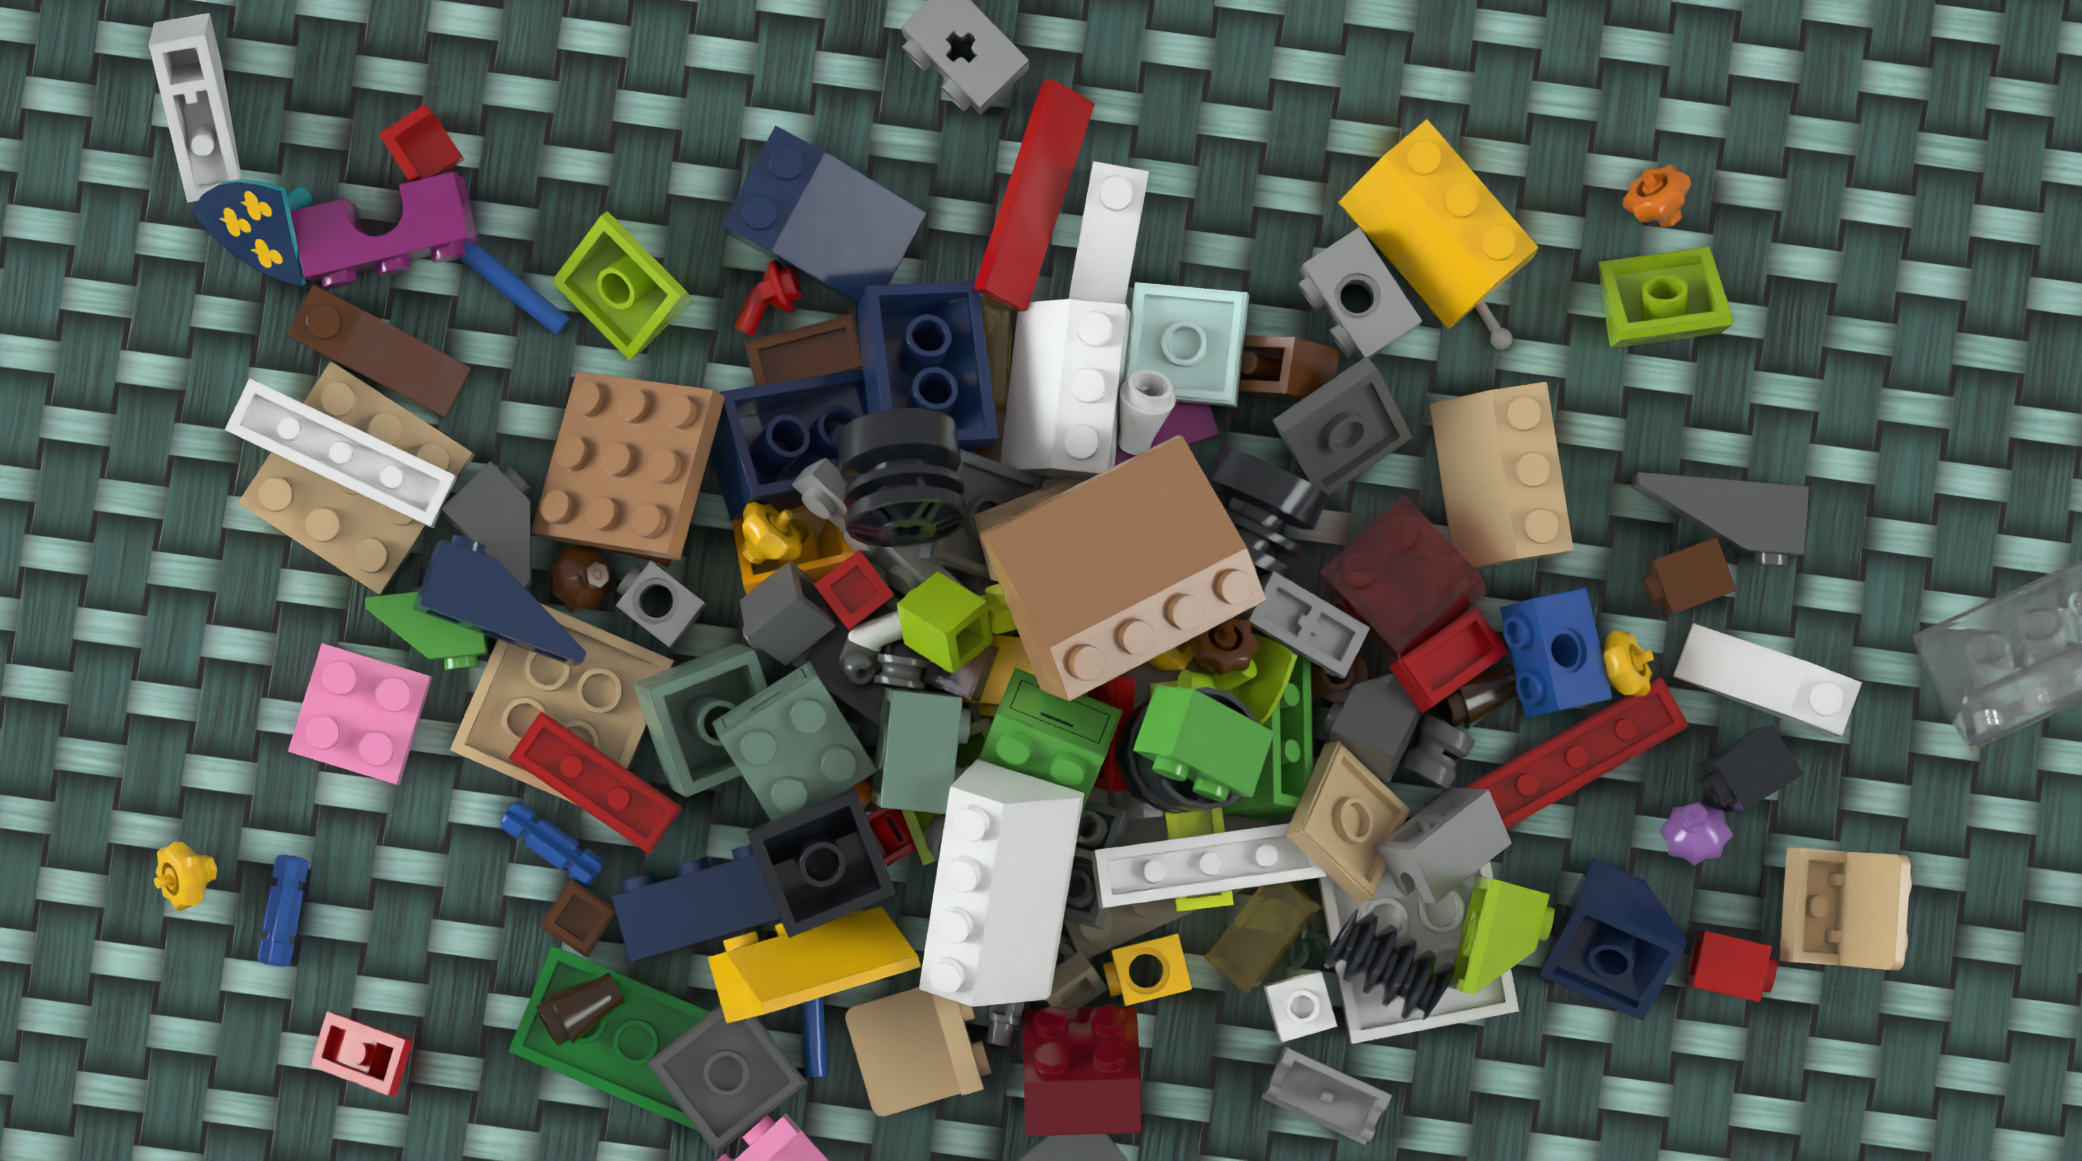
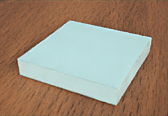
(1190, 339)

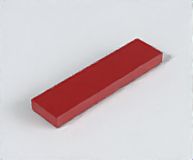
(1034, 196)
(1582, 753)

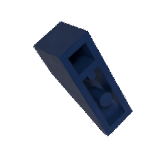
(488, 599)

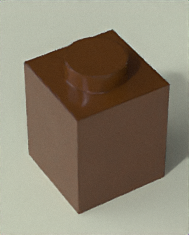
(1688, 577)

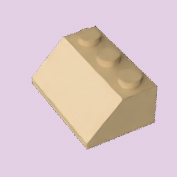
(1501, 475)

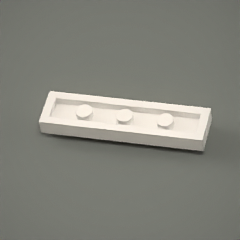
(341, 453)
(1199, 866)

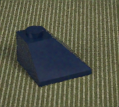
(1614, 941)

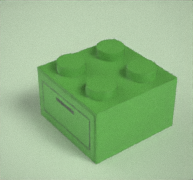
(1050, 735)

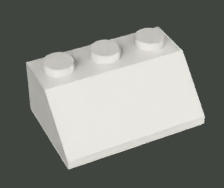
(1066, 388)

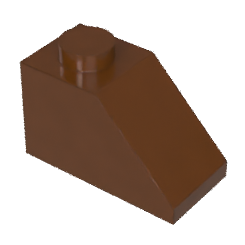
(1285, 367)

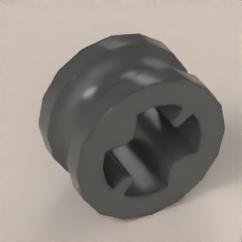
(901, 672)

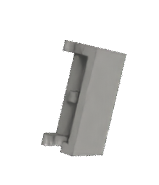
(1307, 624)
(1445, 843)
(1326, 1095)

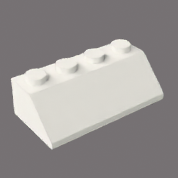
(1000, 887)

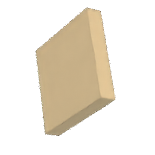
(1343, 820)

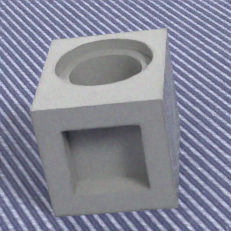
(681, 617)

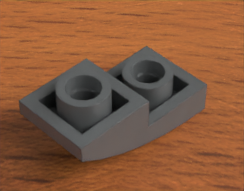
(1098, 829)

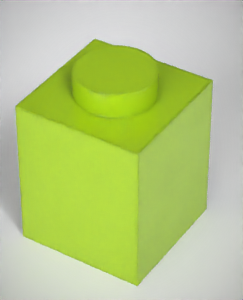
(945, 622)

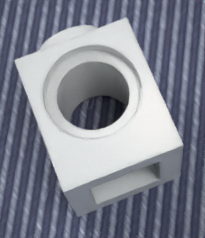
(1300, 1005)

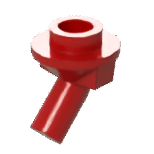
(778, 288)

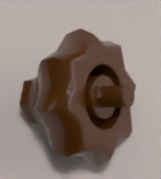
(581, 578)
(1226, 646)

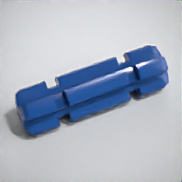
(552, 843)
(283, 910)

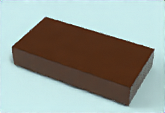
(806, 351)

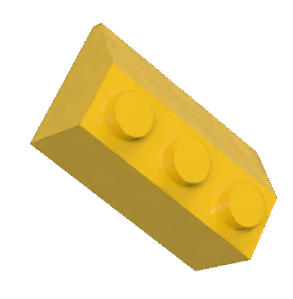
(1438, 224)
(787, 971)

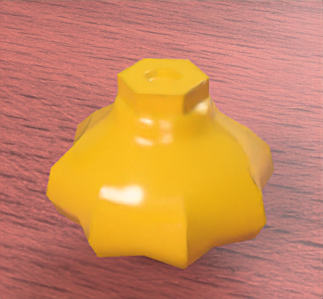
(769, 534)
(1627, 664)
(183, 875)

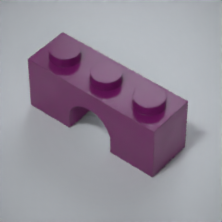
(433, 223)

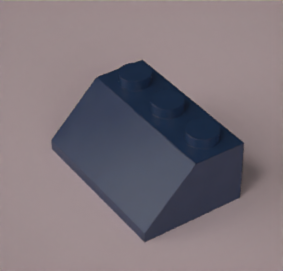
(929, 352)

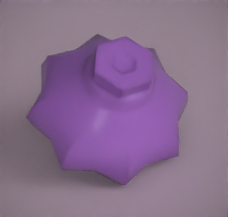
(1696, 832)

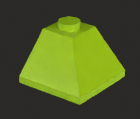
(1498, 932)

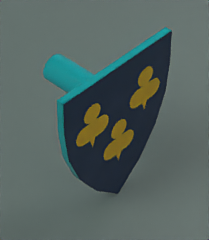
(256, 224)

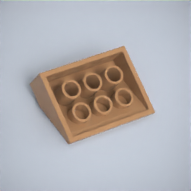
(1121, 569)

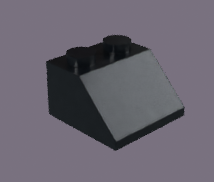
(821, 863)

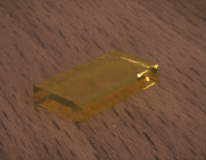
(1262, 934)

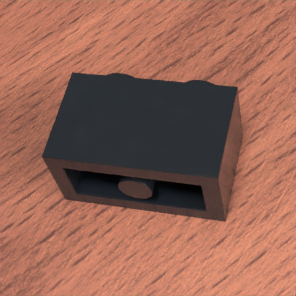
(1748, 770)

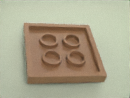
(628, 465)

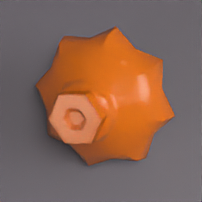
(1658, 195)

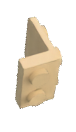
(1845, 908)
(915, 1050)

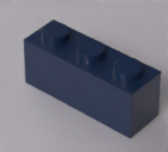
(694, 906)

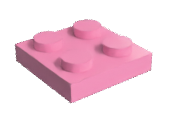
(360, 714)

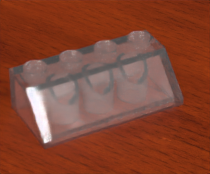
(2009, 658)

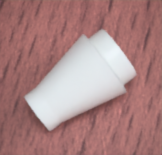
(1144, 407)

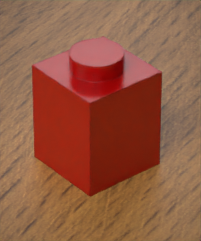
(1731, 966)

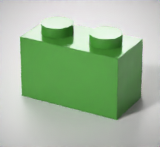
(1203, 742)

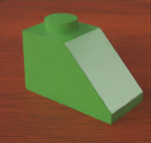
(429, 635)

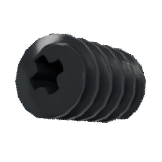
(1390, 965)

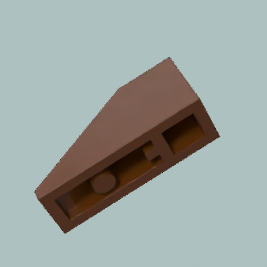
(379, 351)

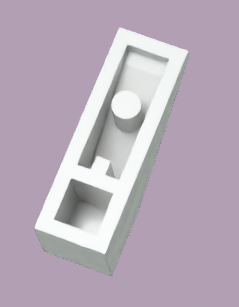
(195, 102)
(1108, 233)
(1768, 680)

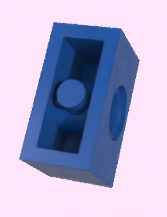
(1555, 652)

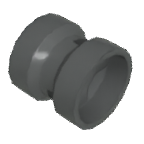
(1437, 752)

